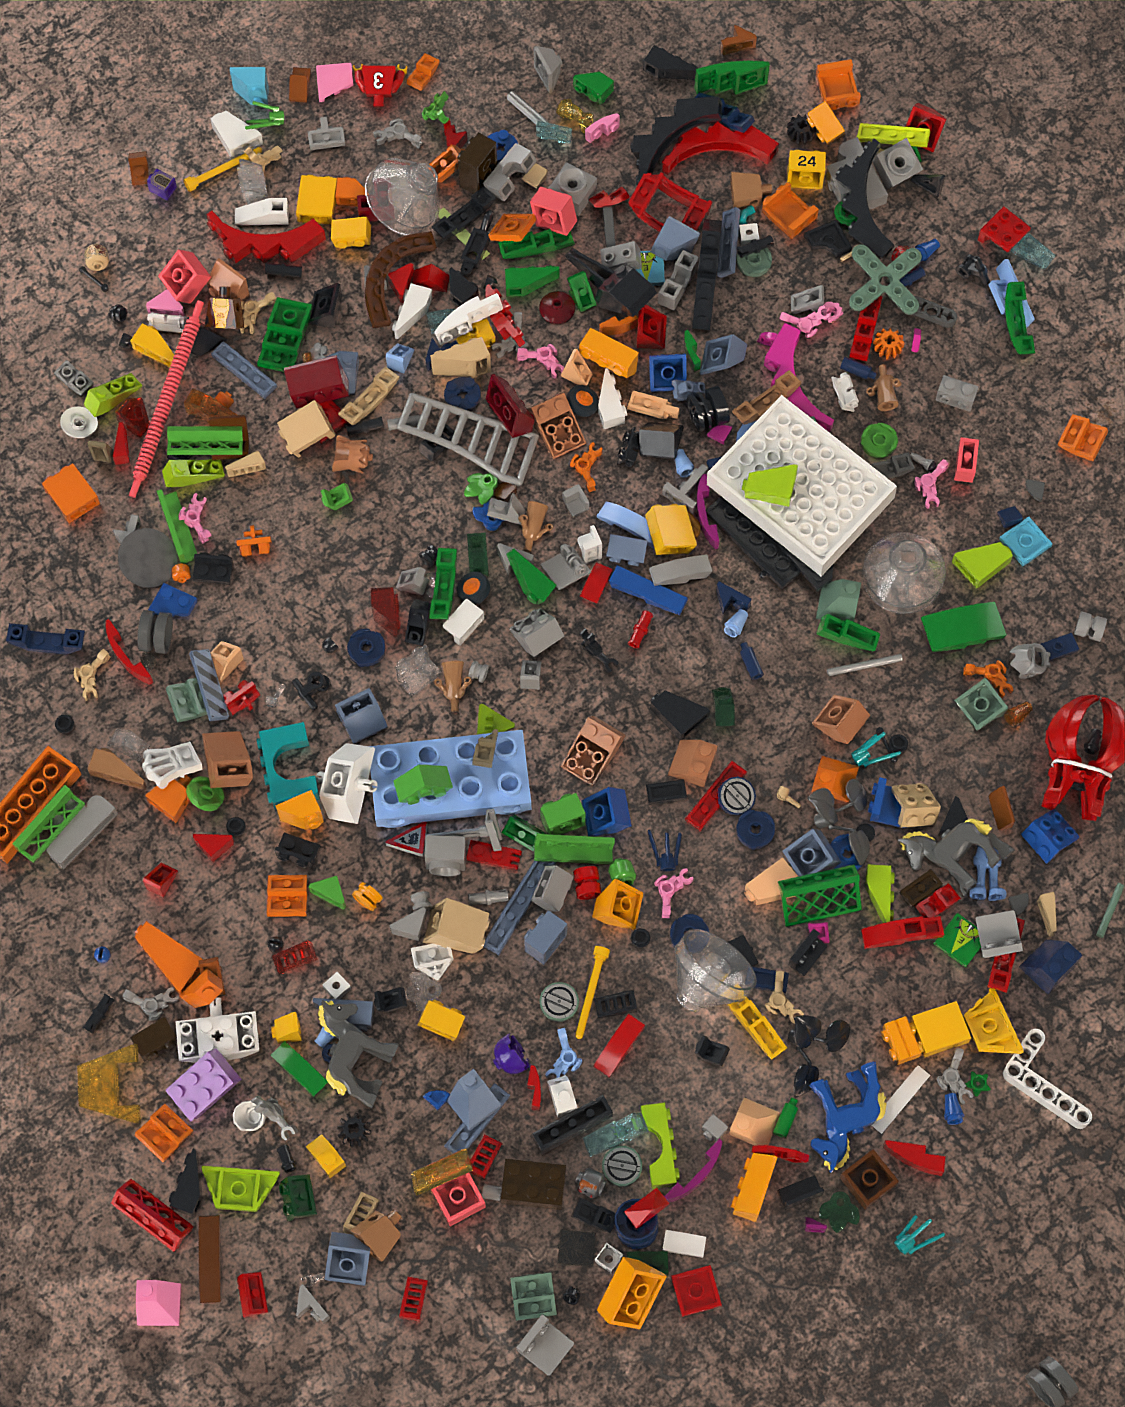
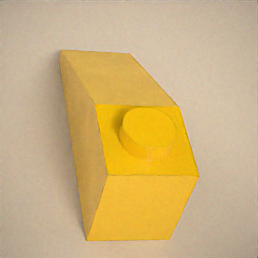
(150, 343)

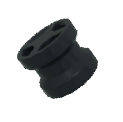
(429, 556)

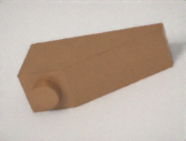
(109, 767)

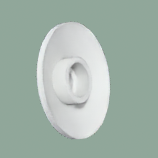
(78, 416)

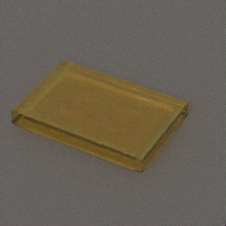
(441, 1171)

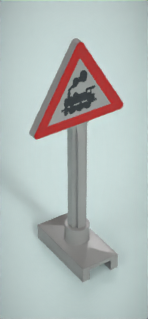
(414, 839)

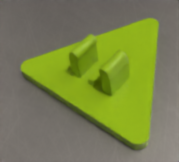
(490, 720)

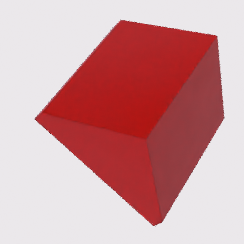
(651, 329)

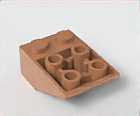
(557, 425)
(592, 750)
(227, 759)

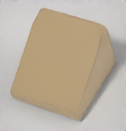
(535, 176)

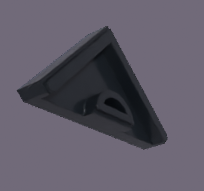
(930, 183)

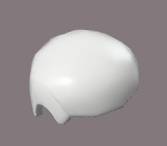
(246, 1118)

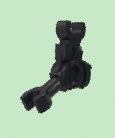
(595, 650)

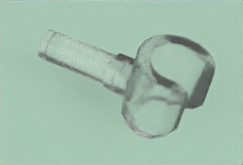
(272, 701)
(313, 1279)

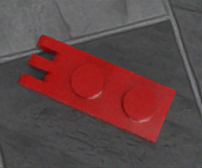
(484, 854)

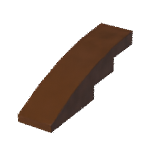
(209, 1259)

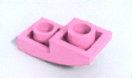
(606, 125)

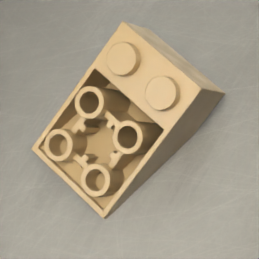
(462, 360)

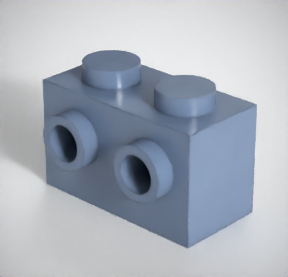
(626, 549)

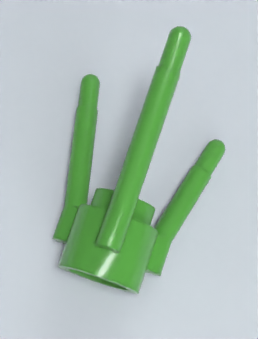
(275, 117)

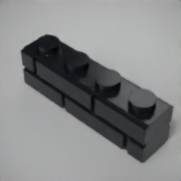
(572, 1125)

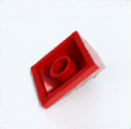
(928, 118)

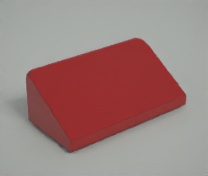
(252, 1294)

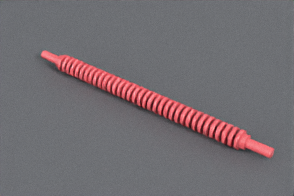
(166, 399)

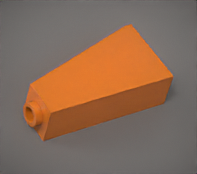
(173, 960)

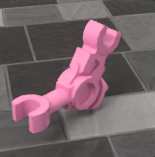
(806, 323)
(544, 356)
(928, 482)
(192, 518)
(668, 887)

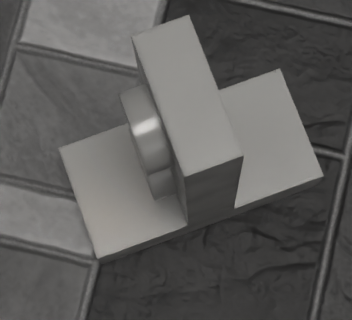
(681, 495)

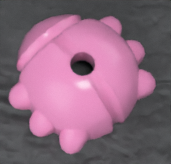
(834, 309)

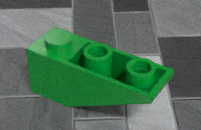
(526, 280)

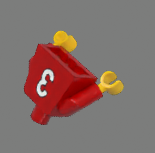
(379, 81)

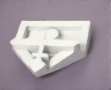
(432, 959)

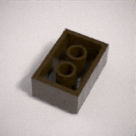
(477, 162)
(533, 1184)

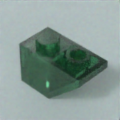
(477, 553)
(723, 707)

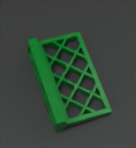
(819, 883)

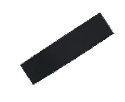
(466, 215)

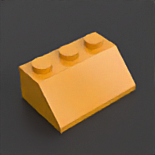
(609, 353)
(753, 1186)
(631, 1293)

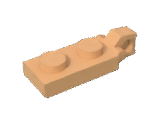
(652, 406)

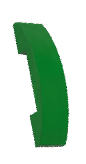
(1016, 320)
(444, 584)

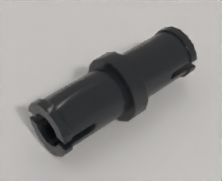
(755, 246)
(283, 270)
(365, 426)
(98, 1013)

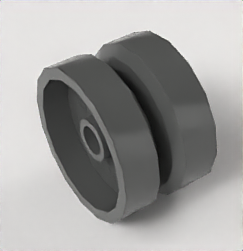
(155, 631)
(1052, 1383)

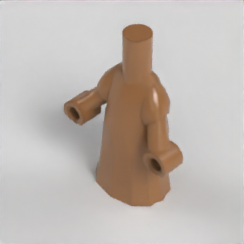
(886, 393)
(532, 523)
(453, 686)

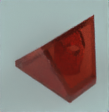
(134, 416)

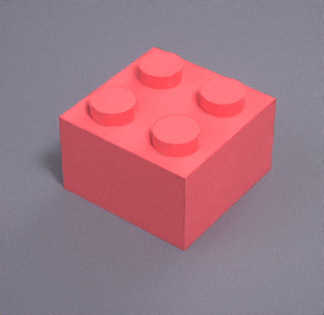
(553, 210)
(184, 276)
(458, 1198)

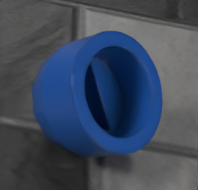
(105, 955)

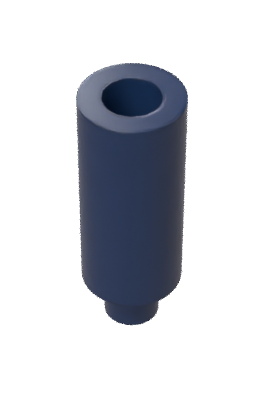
(857, 368)
(751, 661)

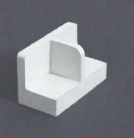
(590, 546)
(464, 621)

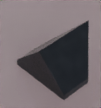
(206, 340)

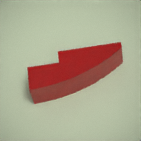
(619, 1045)
(915, 1157)

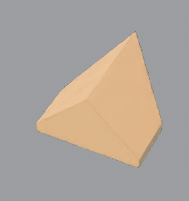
(577, 369)
(225, 659)

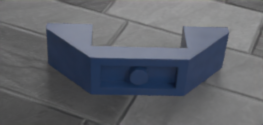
(45, 642)

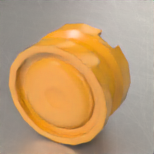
(367, 896)

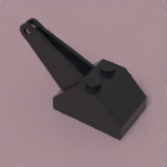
(618, 290)

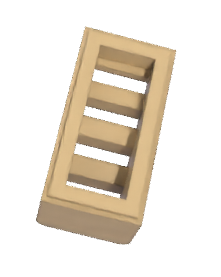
(245, 465)
(1047, 908)
(347, 1227)

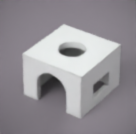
(744, 238)
(341, 991)
(608, 1250)

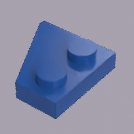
(173, 601)

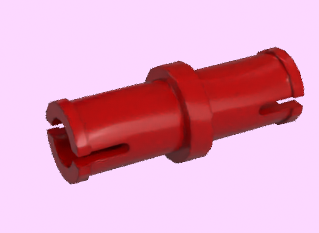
(640, 629)

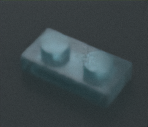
(554, 132)

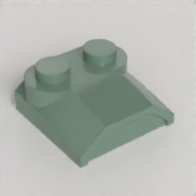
(981, 704)

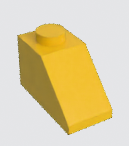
(287, 1029)
(326, 1156)

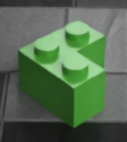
(422, 782)

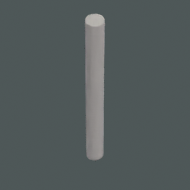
(864, 665)

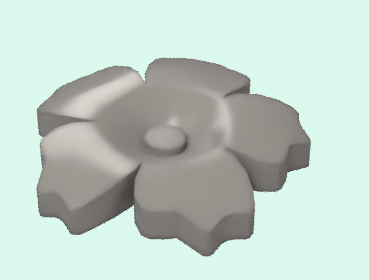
(318, 352)

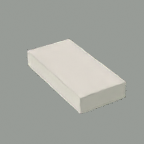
(684, 1243)

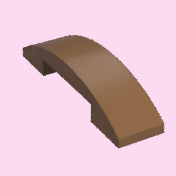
(752, 411)

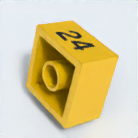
(806, 169)

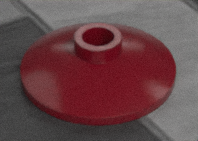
(557, 314)

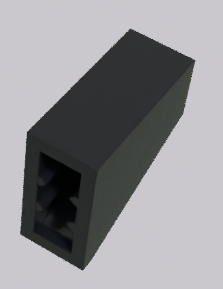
(678, 713)

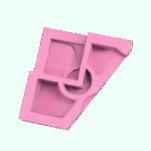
(333, 79)

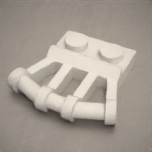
(170, 761)

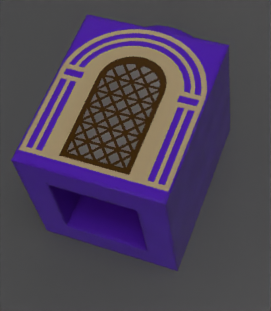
(161, 184)

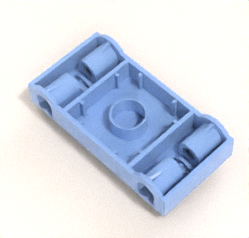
(474, 787)

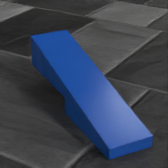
(643, 588)

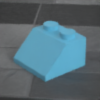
(250, 83)

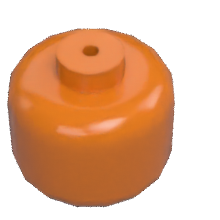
(225, 399)
(181, 572)

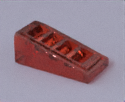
(297, 963)

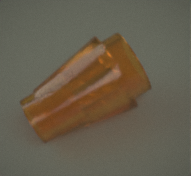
(1017, 714)

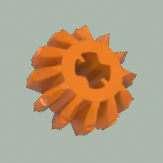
(892, 349)

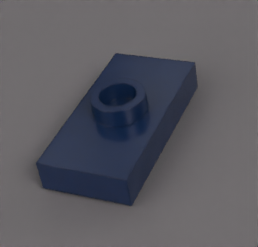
(1060, 646)

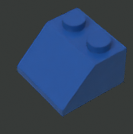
(606, 812)

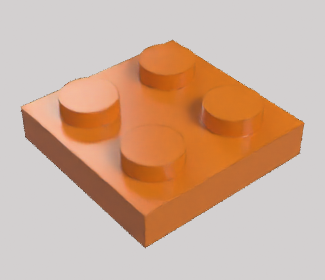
(512, 227)

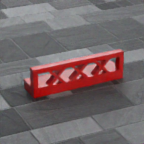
(149, 1217)

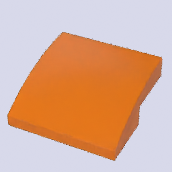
(1082, 437)
(287, 895)
(163, 1133)

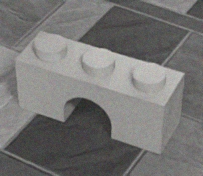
(516, 160)
(682, 275)

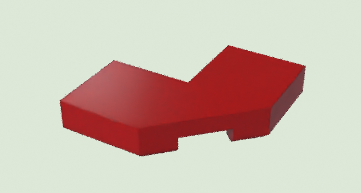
(787, 1154)

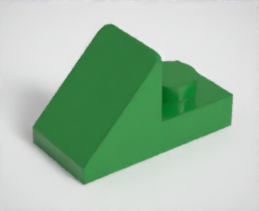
(581, 291)

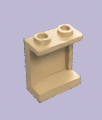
(305, 428)

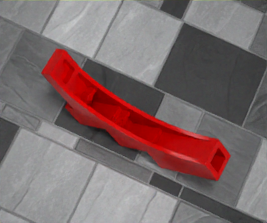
(718, 137)
(289, 244)

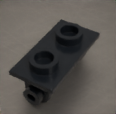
(625, 453)

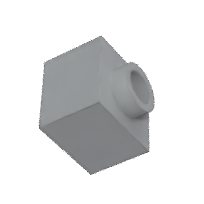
(714, 1128)

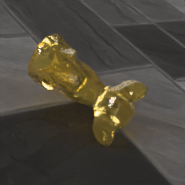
(568, 110)

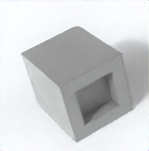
(575, 500)

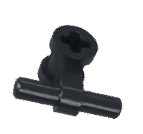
(973, 266)
(312, 687)

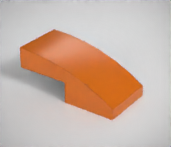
(423, 73)
(614, 327)

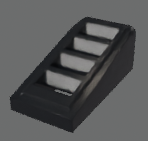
(429, 450)
(614, 997)

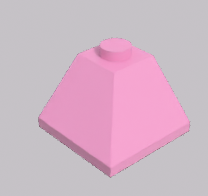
(158, 1303)

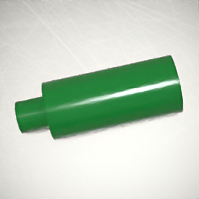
(786, 1119)

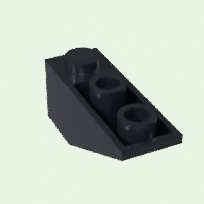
(667, 66)
(189, 1191)

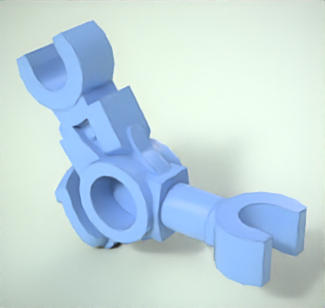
(567, 1057)

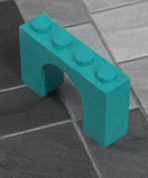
(273, 744)

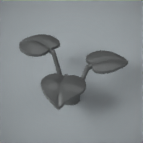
(827, 815)

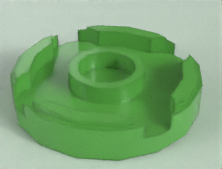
(879, 440)
(203, 796)

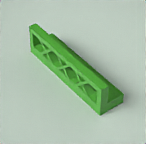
(205, 438)
(178, 529)
(45, 817)
(573, 849)

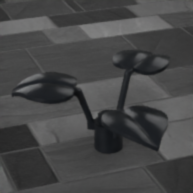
(802, 1035)

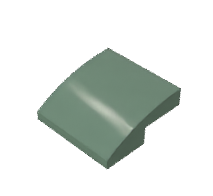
(186, 700)
(533, 1295)

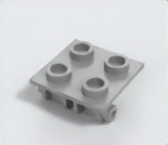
(565, 567)

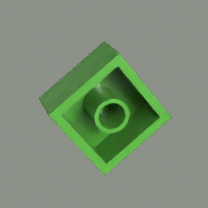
(563, 815)

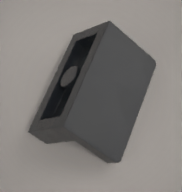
(800, 1192)

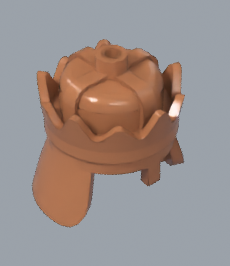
(351, 455)

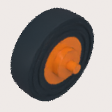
(583, 400)
(473, 587)

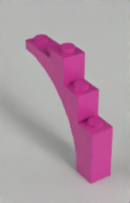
(781, 359)

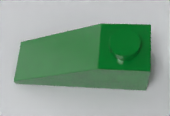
(532, 581)

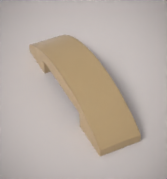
(371, 397)

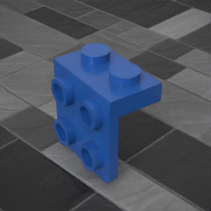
(885, 806)
(1049, 835)

